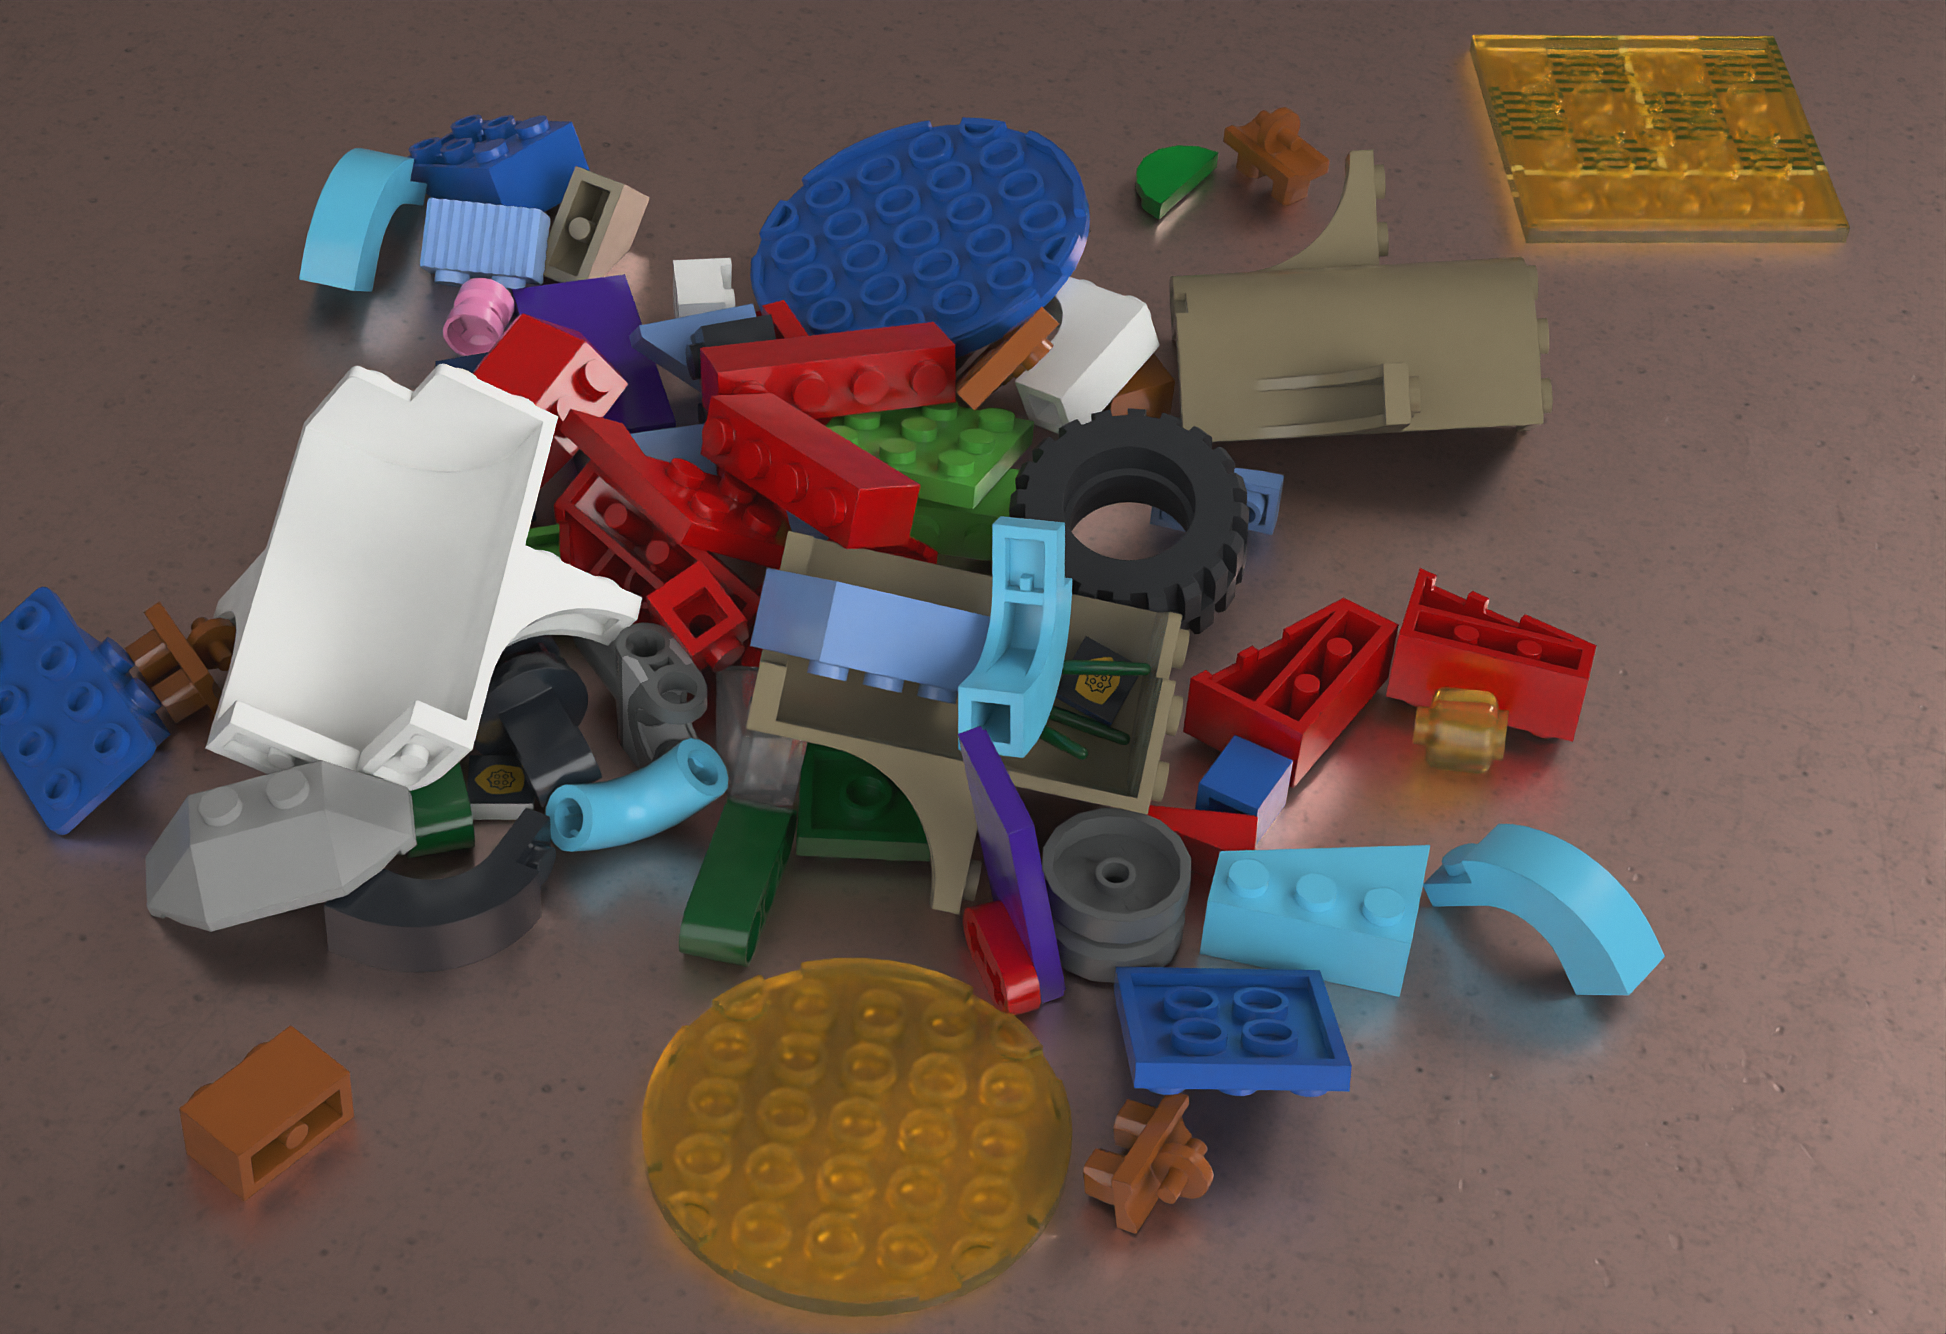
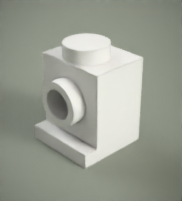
(702, 286)

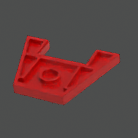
(690, 504)

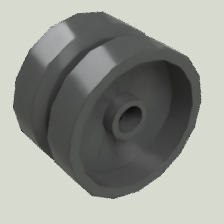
(1116, 891)

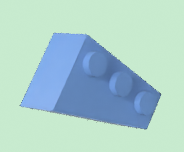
(869, 632)

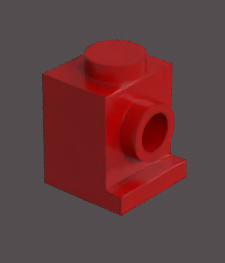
(698, 599)

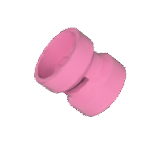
(478, 316)

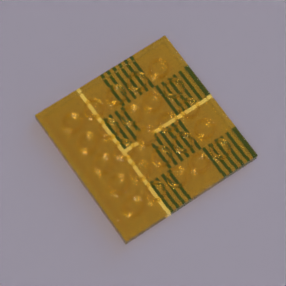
(1655, 140)

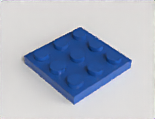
(1230, 1030)

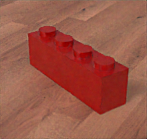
(839, 370)
(810, 470)

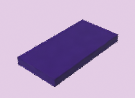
(606, 317)
(1012, 857)

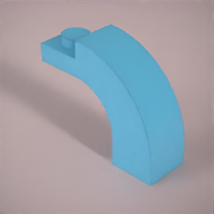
(354, 215)
(1026, 636)
(1563, 896)

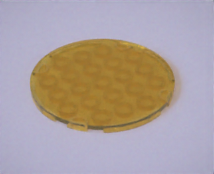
(856, 1137)

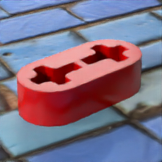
(1001, 958)

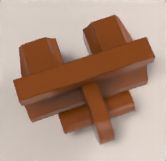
(1274, 149)
(165, 647)
(1159, 1163)

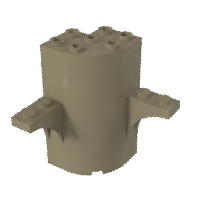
(1357, 343)
(918, 736)

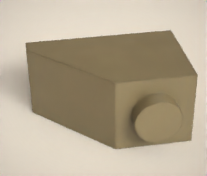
(592, 227)

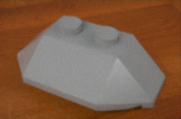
(276, 844)

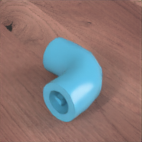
(638, 803)

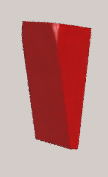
(1208, 833)

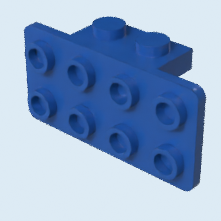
(70, 711)

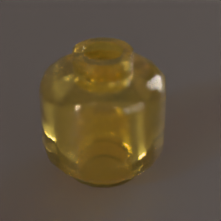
(1461, 730)

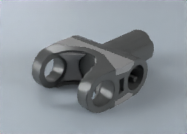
(650, 684)

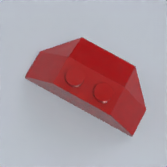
(556, 373)
(618, 540)

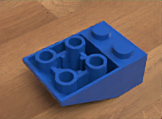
(500, 161)

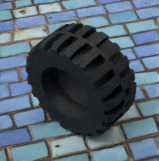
(1151, 465)

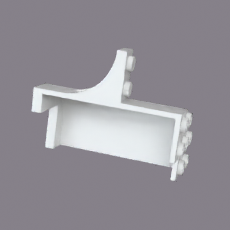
(398, 581)

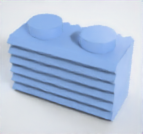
(484, 242)

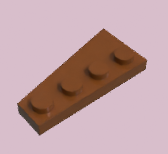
(1007, 358)

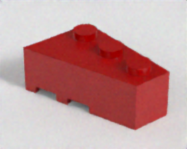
(1463, 645)
(1298, 688)

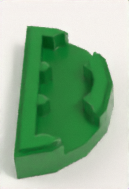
(1170, 175)

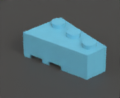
(1318, 911)

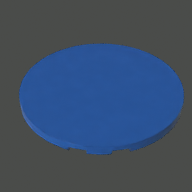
(925, 229)

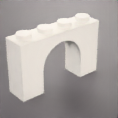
(1094, 354)

